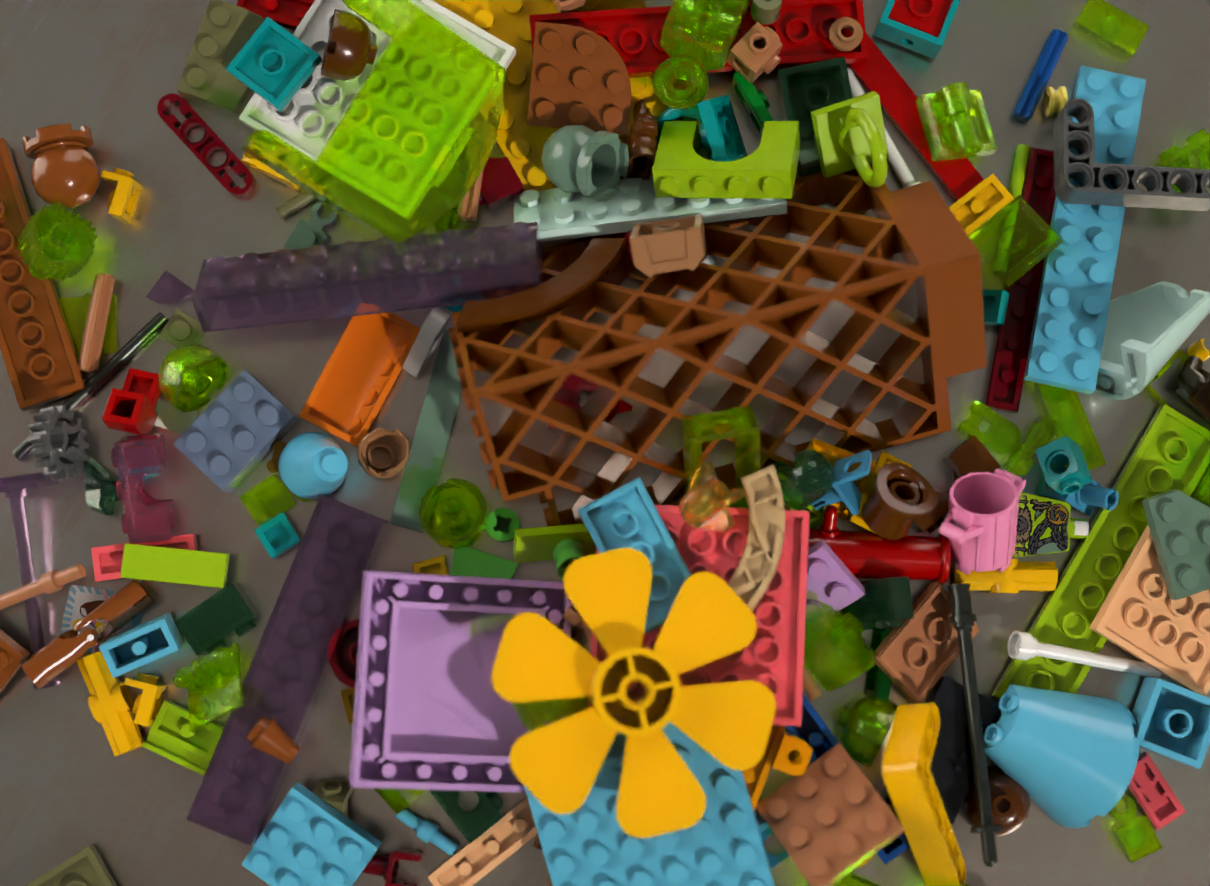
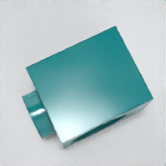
(1055, 457)

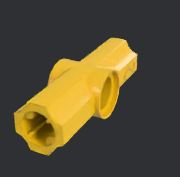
(1016, 578)
(110, 704)

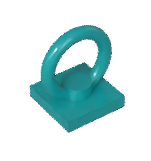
(718, 127)

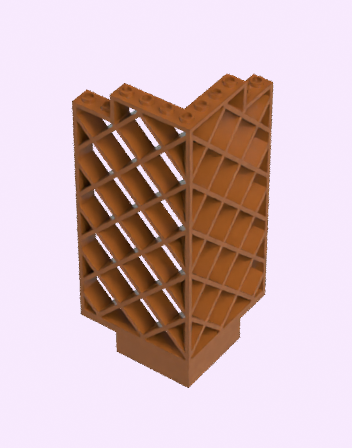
(908, 222)

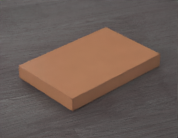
(923, 647)

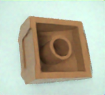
(668, 244)

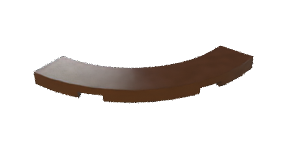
(554, 294)

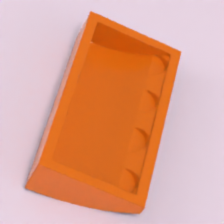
(359, 375)

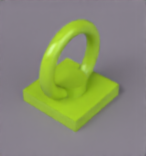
(852, 137)

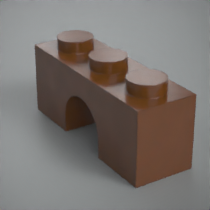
(964, 459)

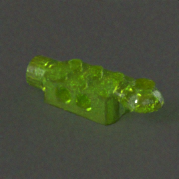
(697, 40)

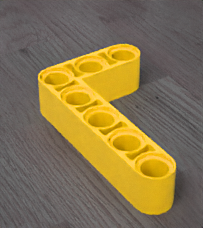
(916, 796)

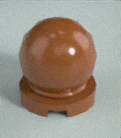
(62, 165)

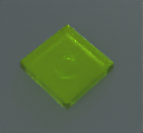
(1015, 240)

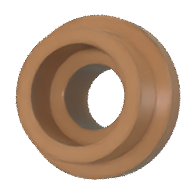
(845, 43)

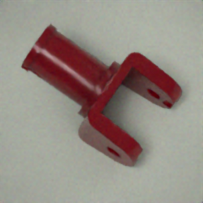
(388, 866)

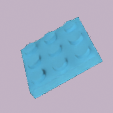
(310, 844)

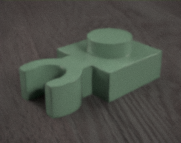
(312, 233)

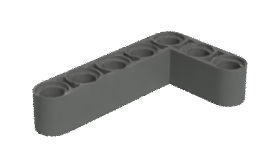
(1122, 177)

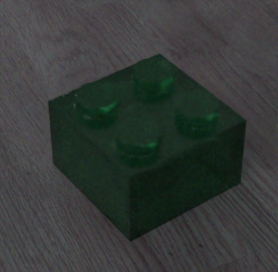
(812, 88)

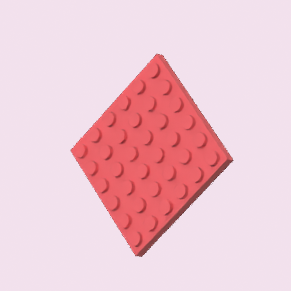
(777, 649)

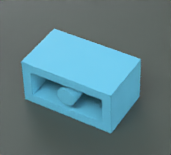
(141, 644)

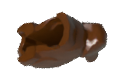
(641, 142)

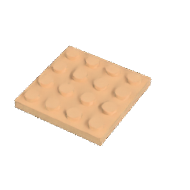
(1153, 627)

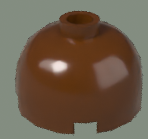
(347, 47)
(1008, 802)

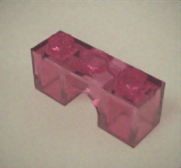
(144, 516)

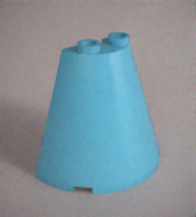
(1065, 751)

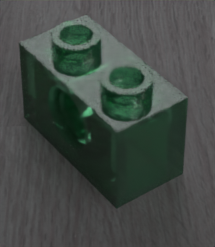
(471, 820)

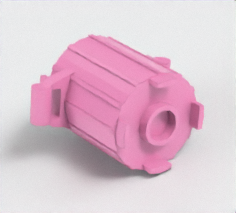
(983, 520)

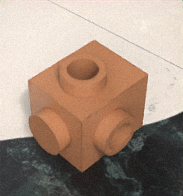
(756, 52)

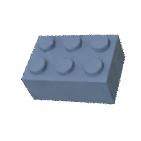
(236, 431)

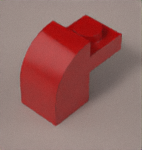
(133, 406)

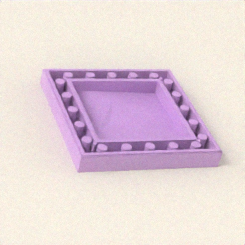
(426, 684)

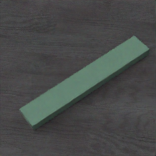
(430, 437)

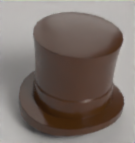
(898, 500)

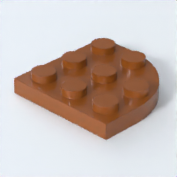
(577, 80)

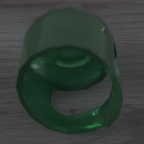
(808, 481)

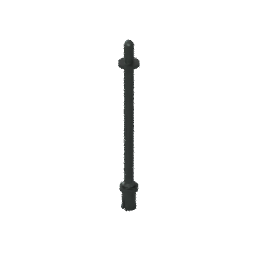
(963, 621)

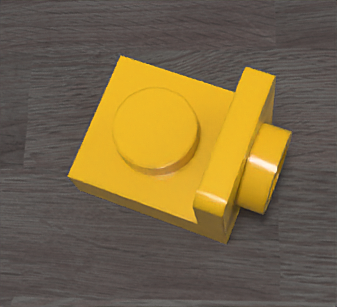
(124, 199)
(150, 701)

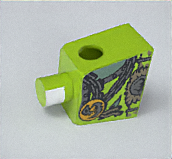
(1046, 526)

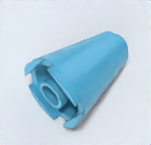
(312, 465)

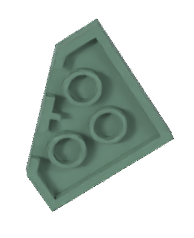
(1181, 541)

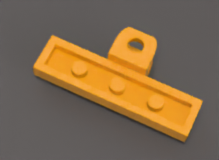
(776, 756)

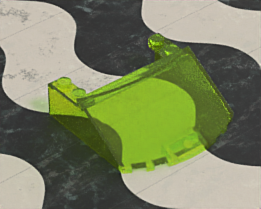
(409, 133)

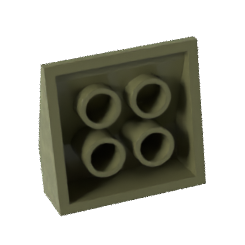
(217, 43)

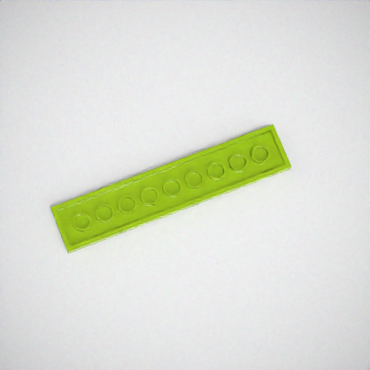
(1165, 459)

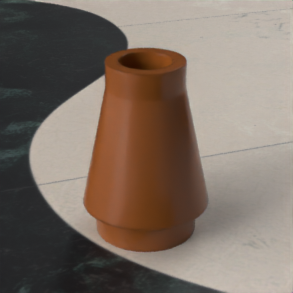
(272, 740)

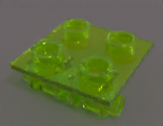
(212, 685)

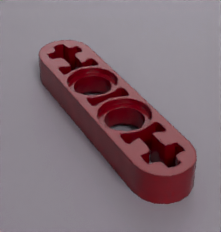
(208, 144)

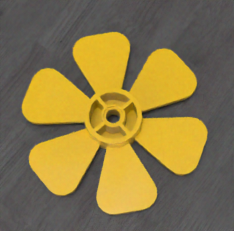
(565, 756)

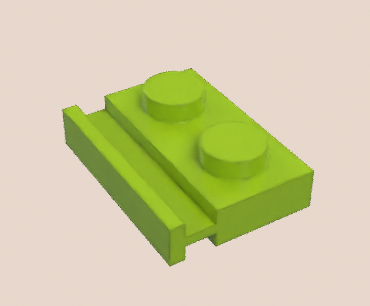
(173, 740)

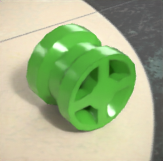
(505, 530)
(567, 552)

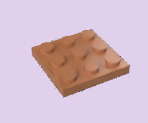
(829, 818)

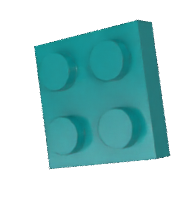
(274, 64)

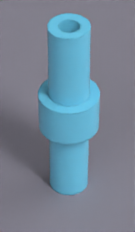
(428, 831)

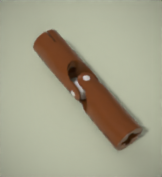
(72, 644)

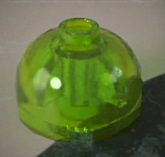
(190, 374)
(454, 514)
(866, 727)

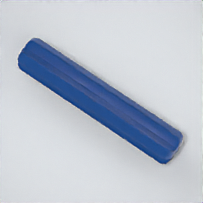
(1041, 75)

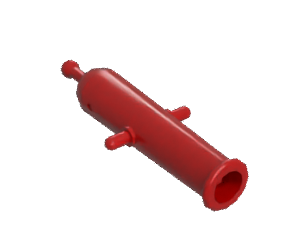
(879, 558)

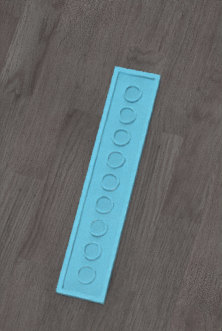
(1081, 270)

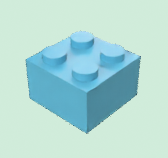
(1172, 722)

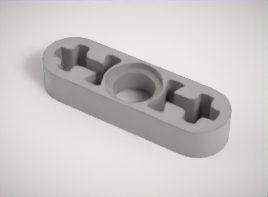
(426, 342)

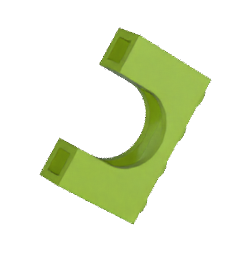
(763, 174)

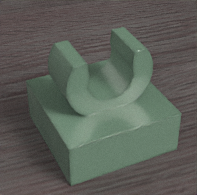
(808, 160)

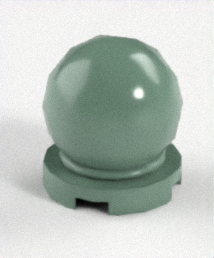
(585, 161)

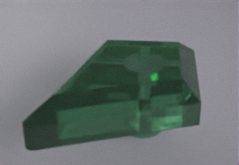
(99, 488)

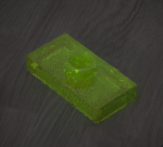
(1111, 26)

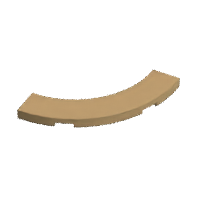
(764, 536)

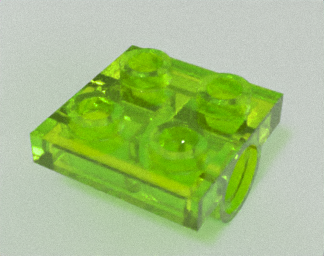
(956, 123)

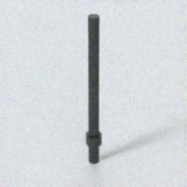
(103, 373)

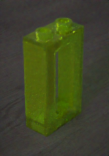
(734, 422)

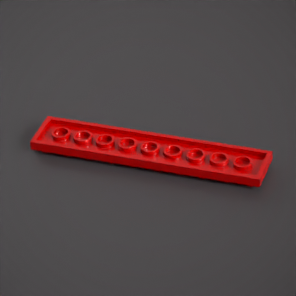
(800, 26)

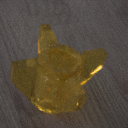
(708, 500)

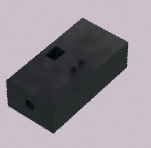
(952, 754)

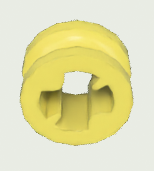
(1054, 100)

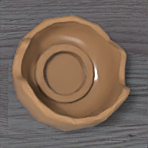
(383, 453)

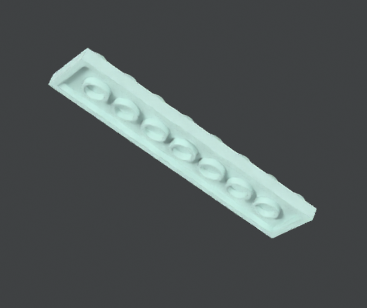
(575, 216)

